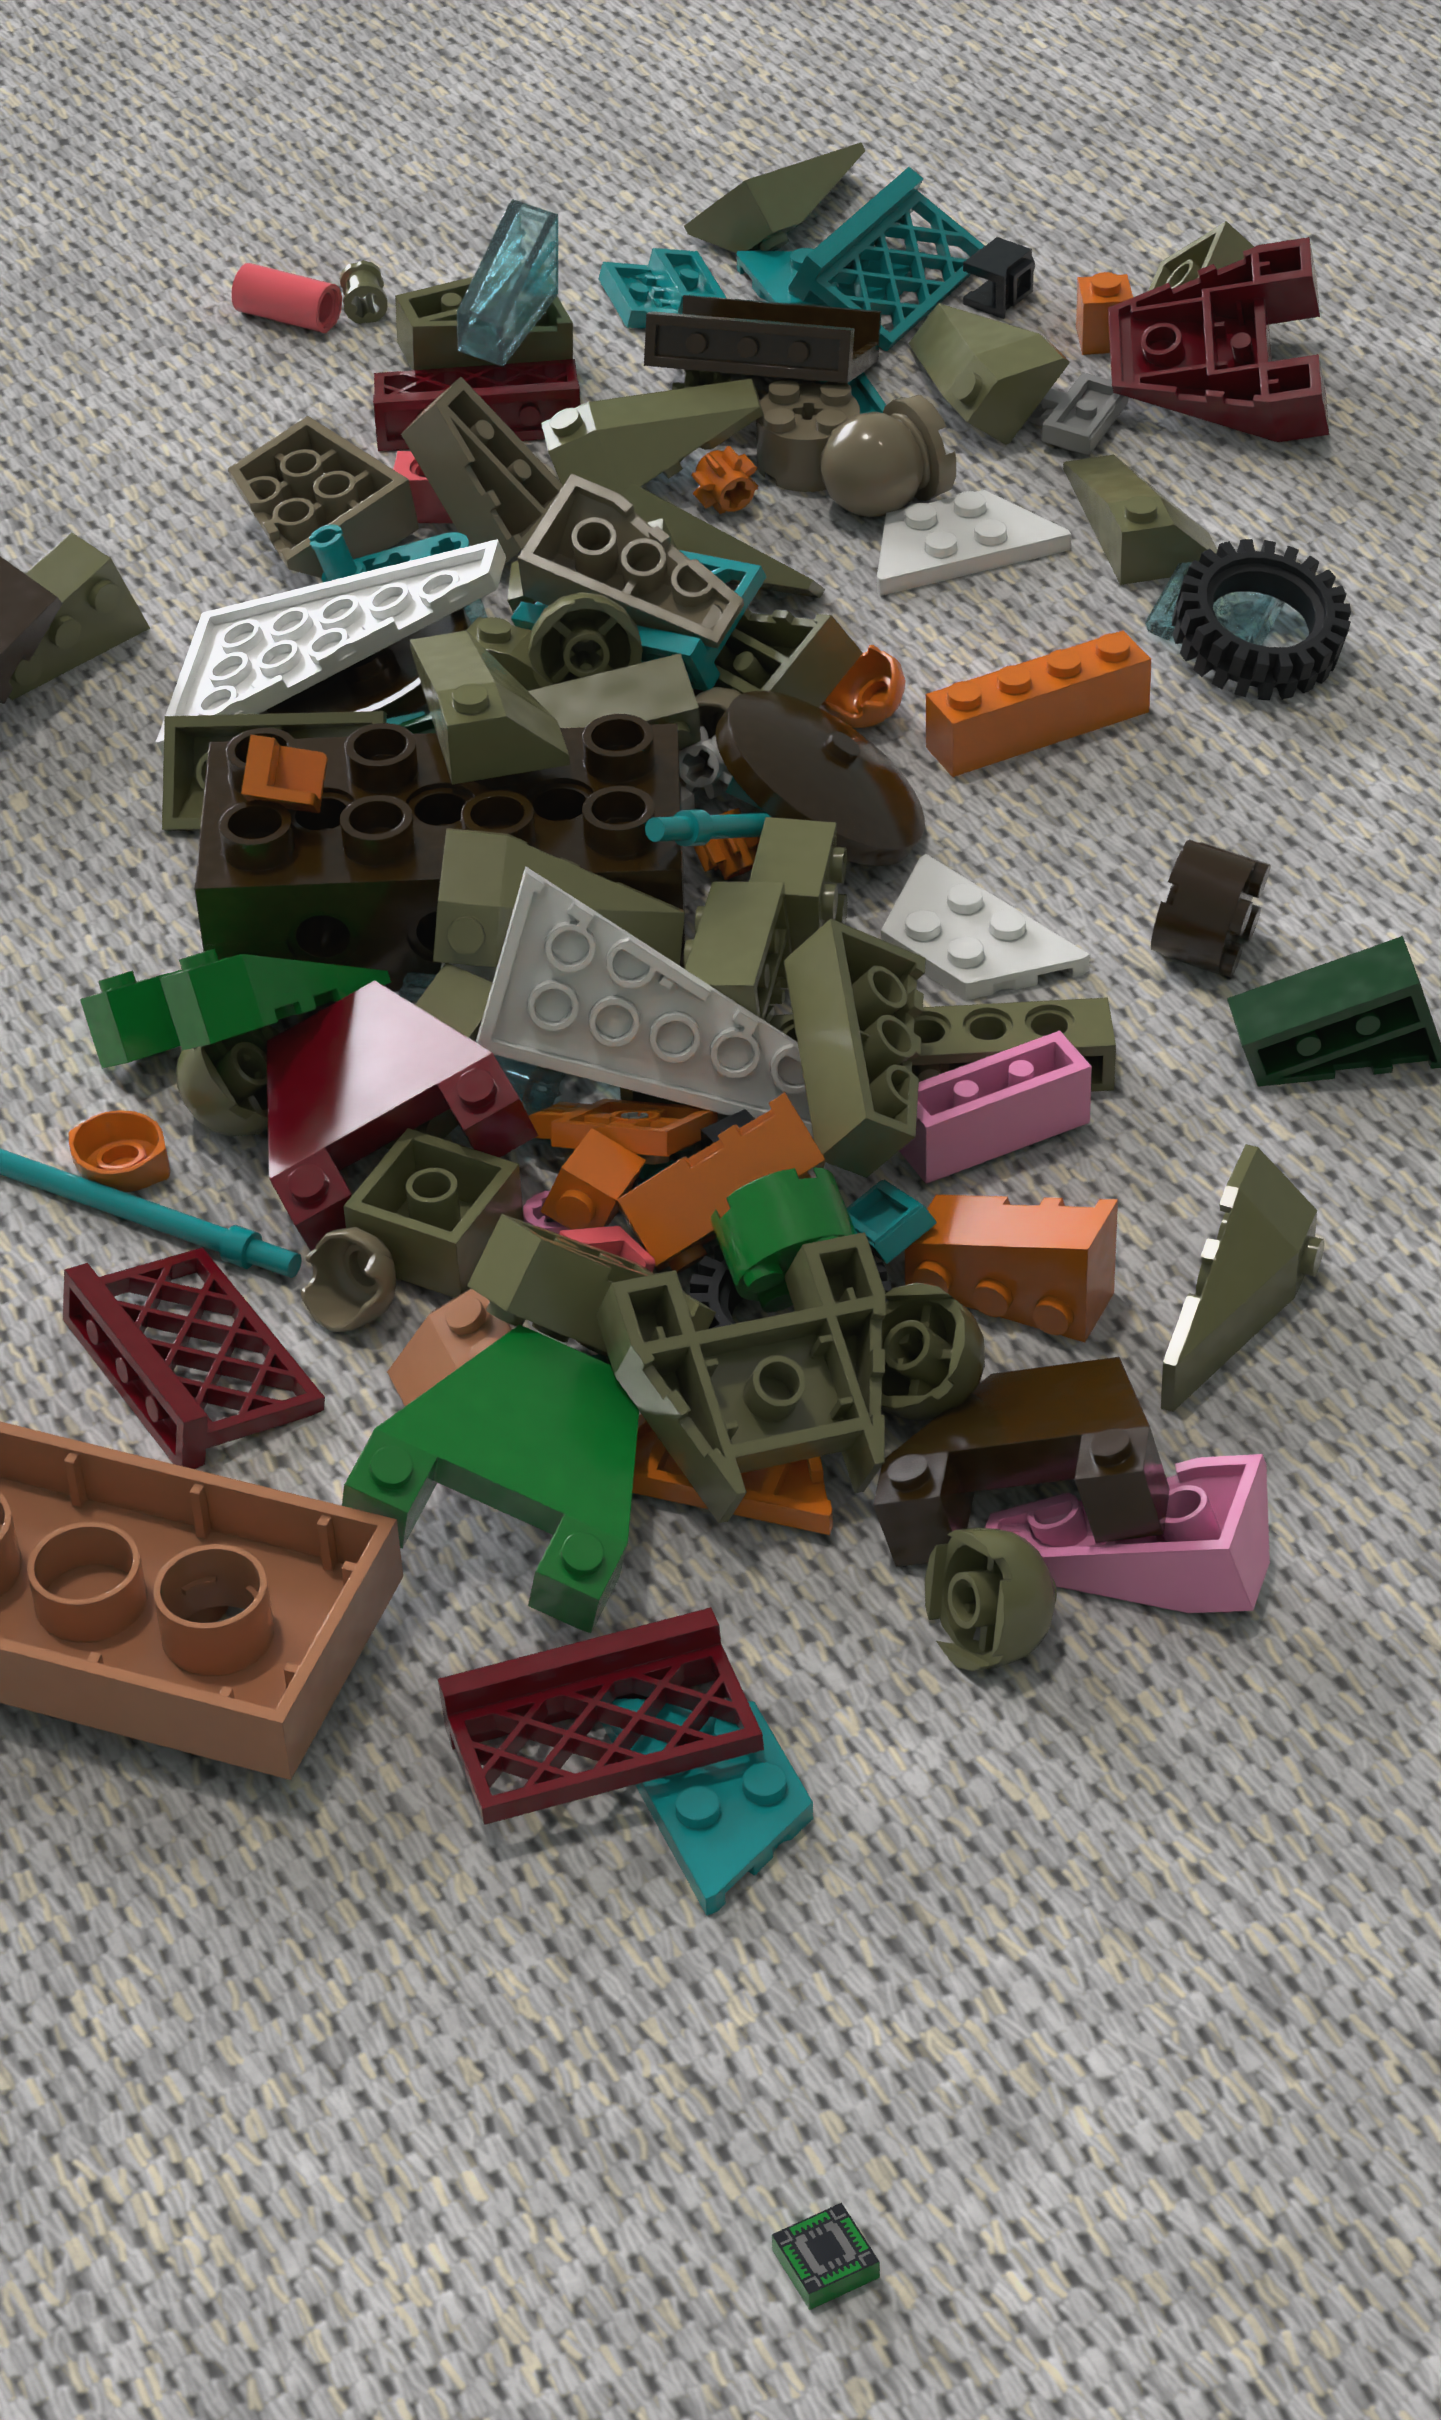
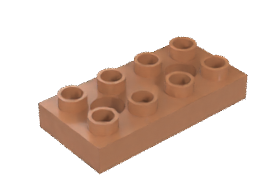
(132, 1562)

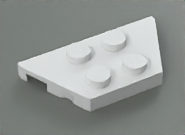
(960, 539)
(972, 937)

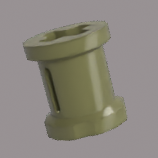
(363, 292)

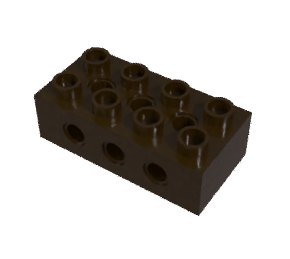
(367, 868)

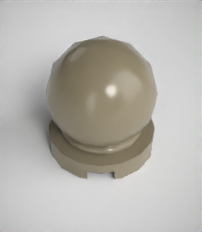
(888, 458)

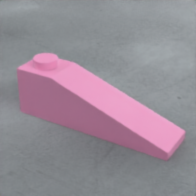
(1203, 1563)

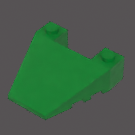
(210, 1002)
(529, 1436)

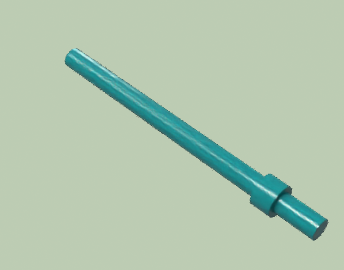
(698, 827)
(235, 1245)

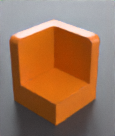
(284, 775)

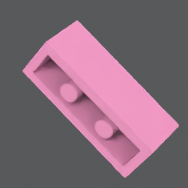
(999, 1106)

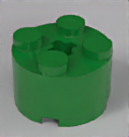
(770, 1225)

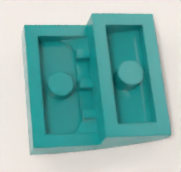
(657, 286)

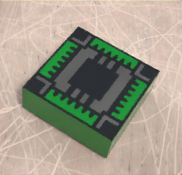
(825, 2256)

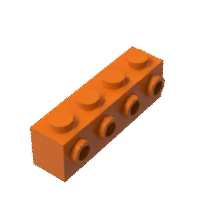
(1037, 703)

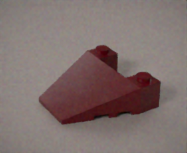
(1210, 346)
(362, 1079)

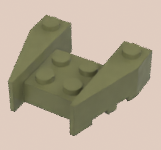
(759, 1386)

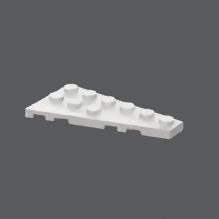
(617, 1012)

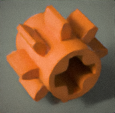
(725, 480)
(729, 855)

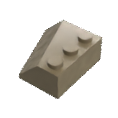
(318, 480)

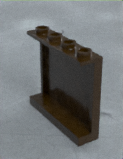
(764, 339)

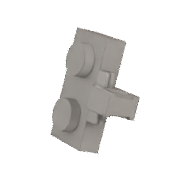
(1080, 416)

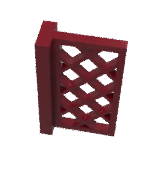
(516, 392)
(144, 1367)
(582, 1682)

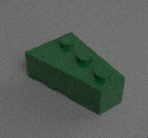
(1338, 1018)

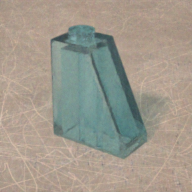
(511, 284)

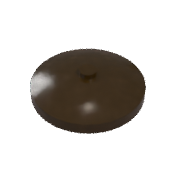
(377, 683)
(820, 769)

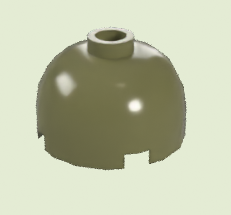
(582, 638)
(228, 1083)
(929, 1352)
(993, 1584)

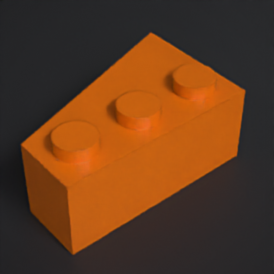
(676, 1205)
(1021, 1262)

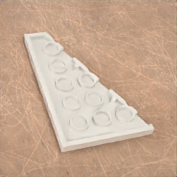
(286, 642)

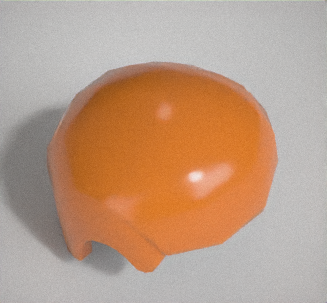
(868, 690)

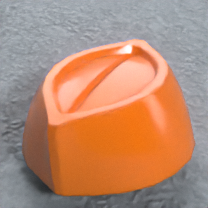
(120, 1150)

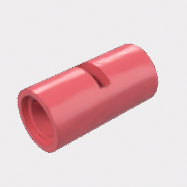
(286, 297)

